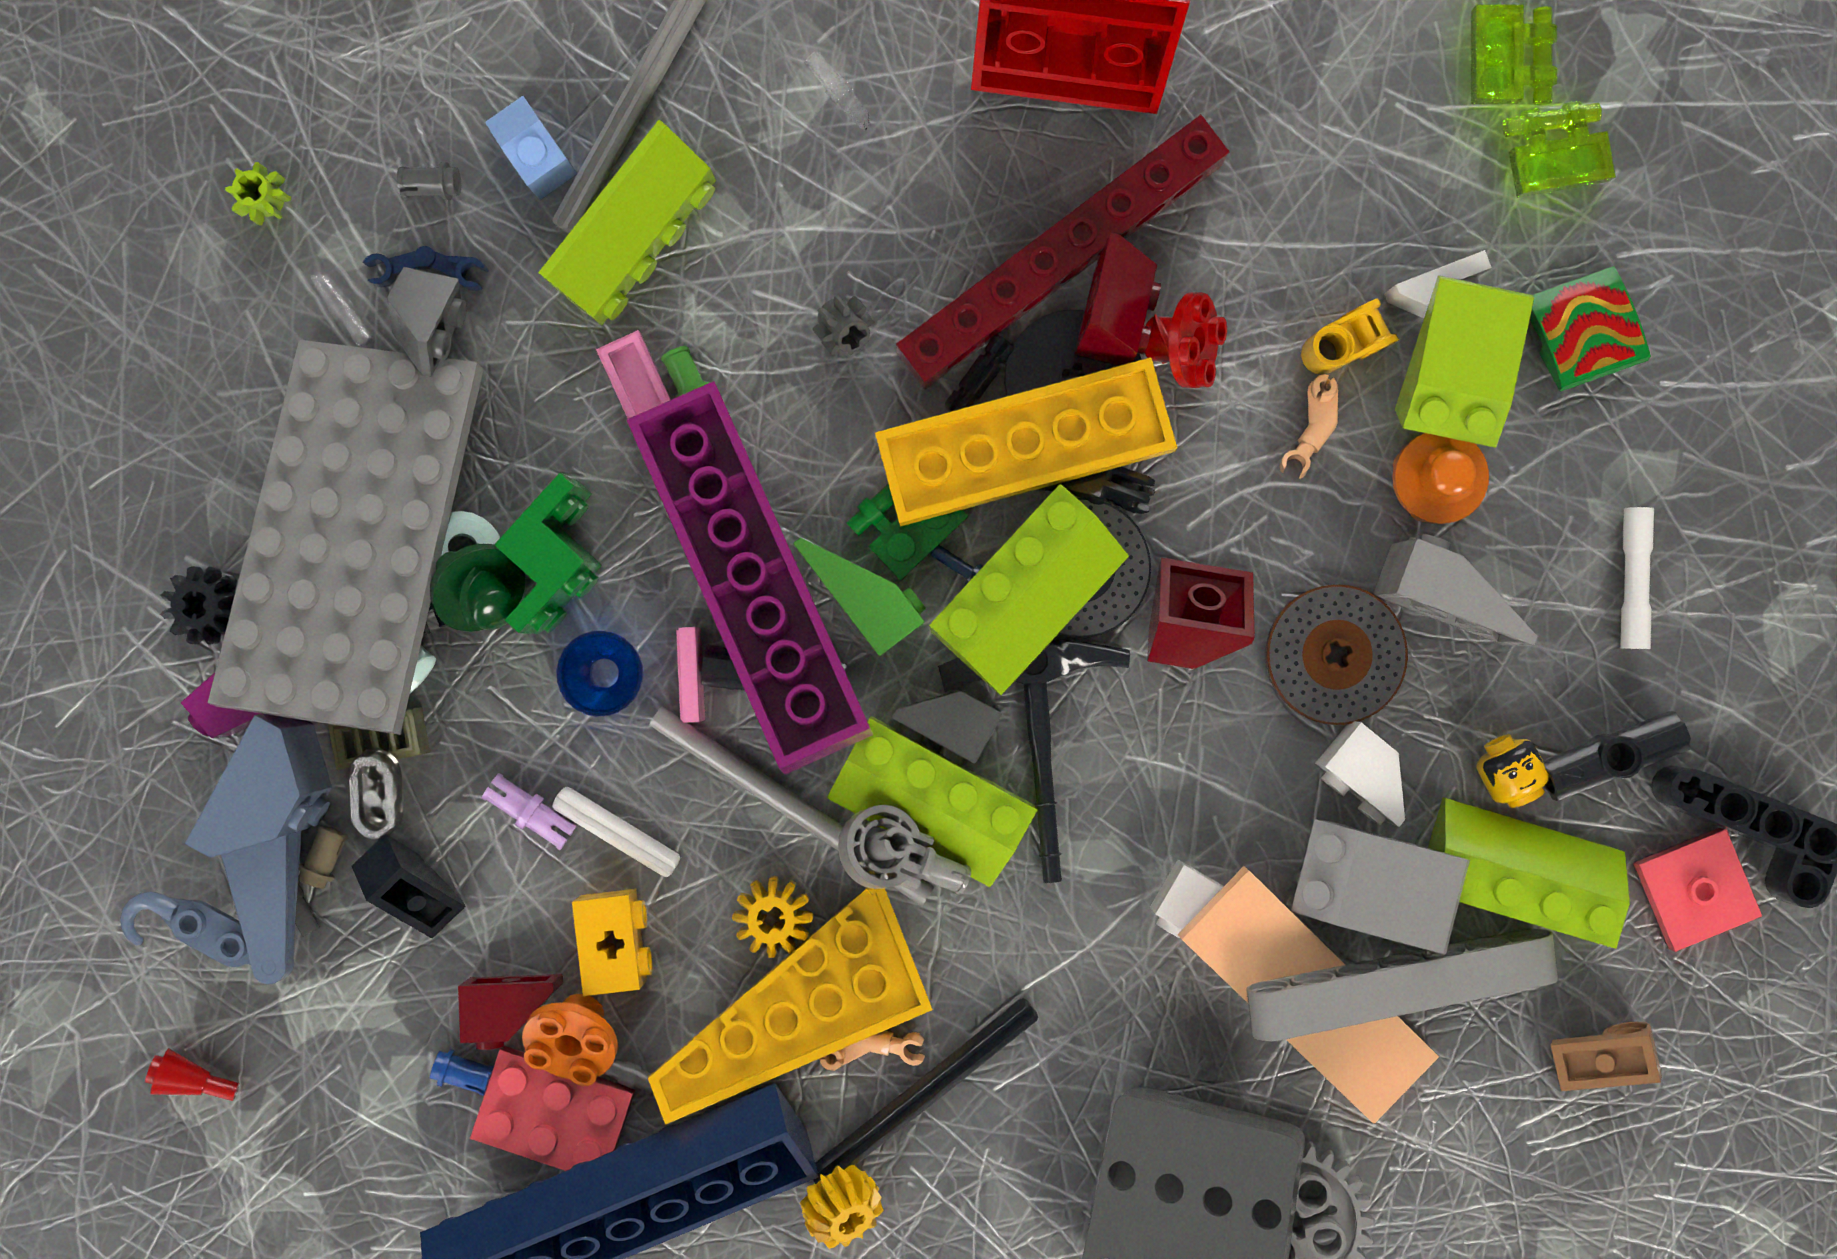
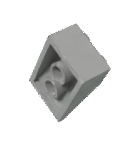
(1449, 589)
(1380, 886)

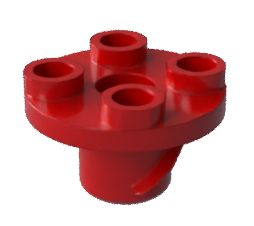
(1188, 340)

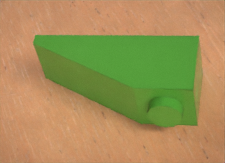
(871, 602)

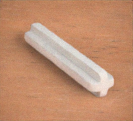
(616, 831)

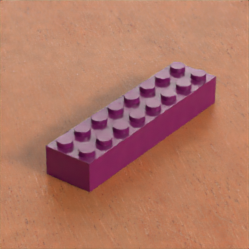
(749, 578)

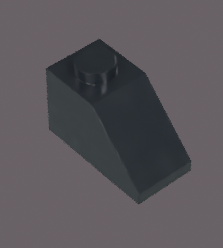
(406, 886)

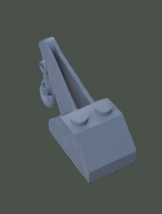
(255, 823)

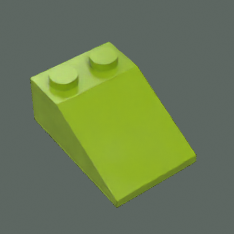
(1465, 362)

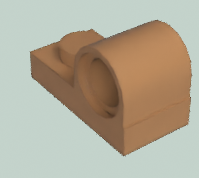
(1616, 1058)

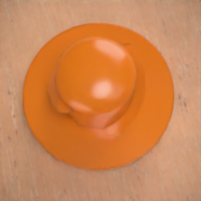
(1440, 478)
(570, 1040)

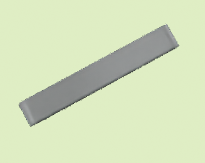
(1401, 984)

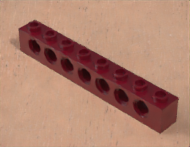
(1062, 252)

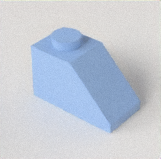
(530, 148)

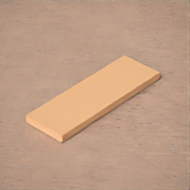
(1257, 939)

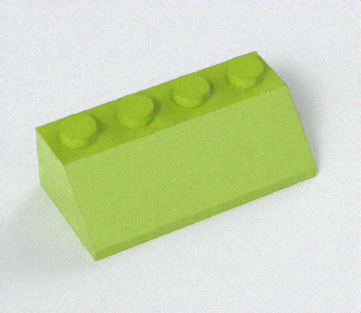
(630, 224)
(1029, 590)
(960, 809)
(1536, 872)

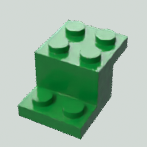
(550, 556)

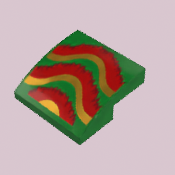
(1588, 329)

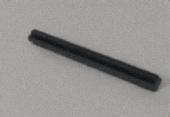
(929, 1088)

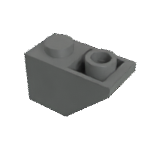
(424, 316)
(953, 721)

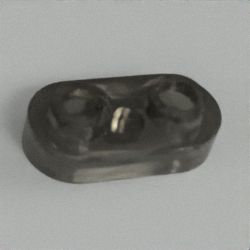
(375, 789)

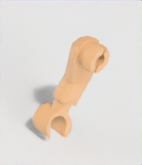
(1321, 419)
(881, 1043)

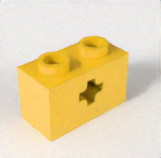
(599, 963)

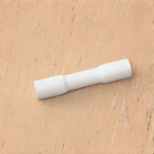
(1636, 609)

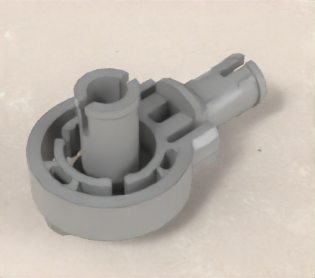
(895, 852)

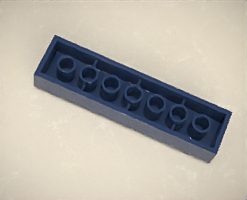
(642, 1189)

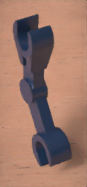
(428, 259)

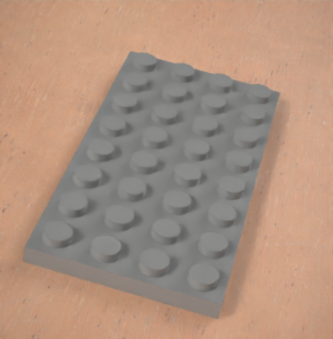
(347, 538)

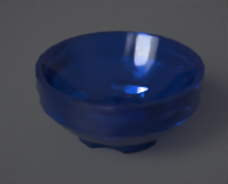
(576, 678)

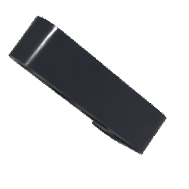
(1747, 818)

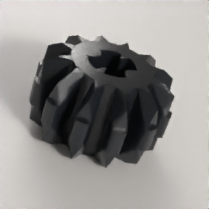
(187, 604)

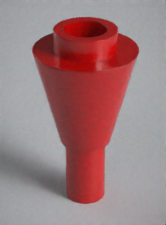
(180, 1076)

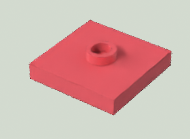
(1697, 889)

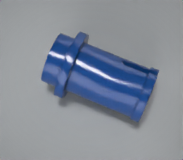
(461, 1072)

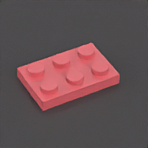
(549, 1115)

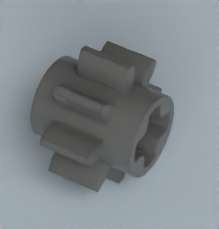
(843, 325)

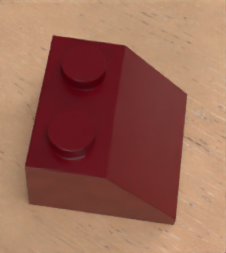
(1118, 304)

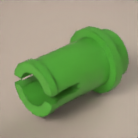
(682, 370)

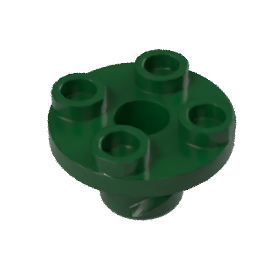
(476, 588)

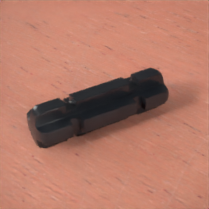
(980, 374)

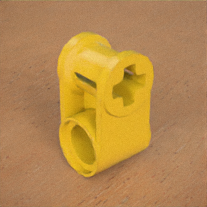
(1354, 338)

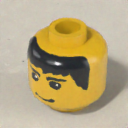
(1512, 771)

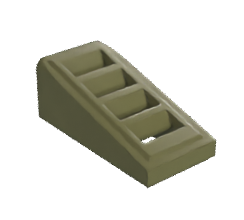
(414, 732)

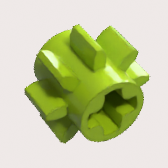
(245, 188)

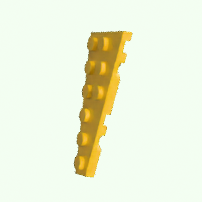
(822, 997)

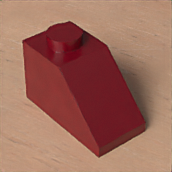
(499, 1006)

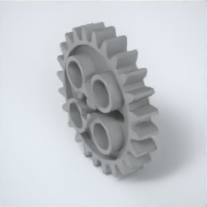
(1347, 1218)

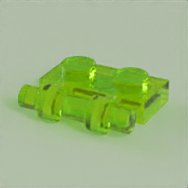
(1498, 54)
(1560, 163)

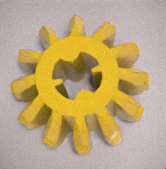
(766, 901)
(841, 1206)

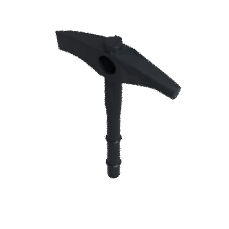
(1054, 661)

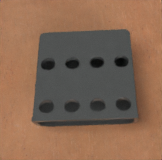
(1194, 1182)

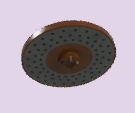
(1371, 666)

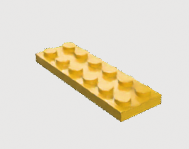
(1026, 441)

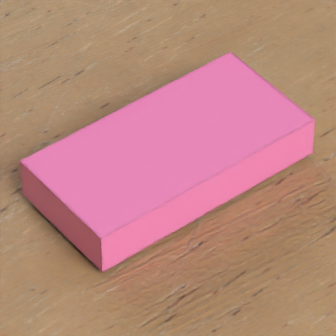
(633, 374)
(689, 674)

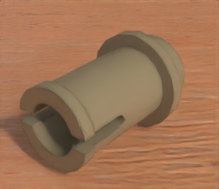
(322, 857)

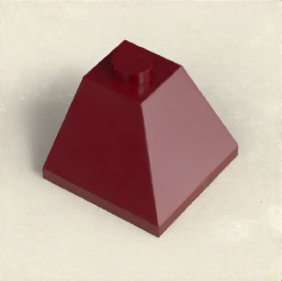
(1199, 613)

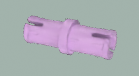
(529, 811)

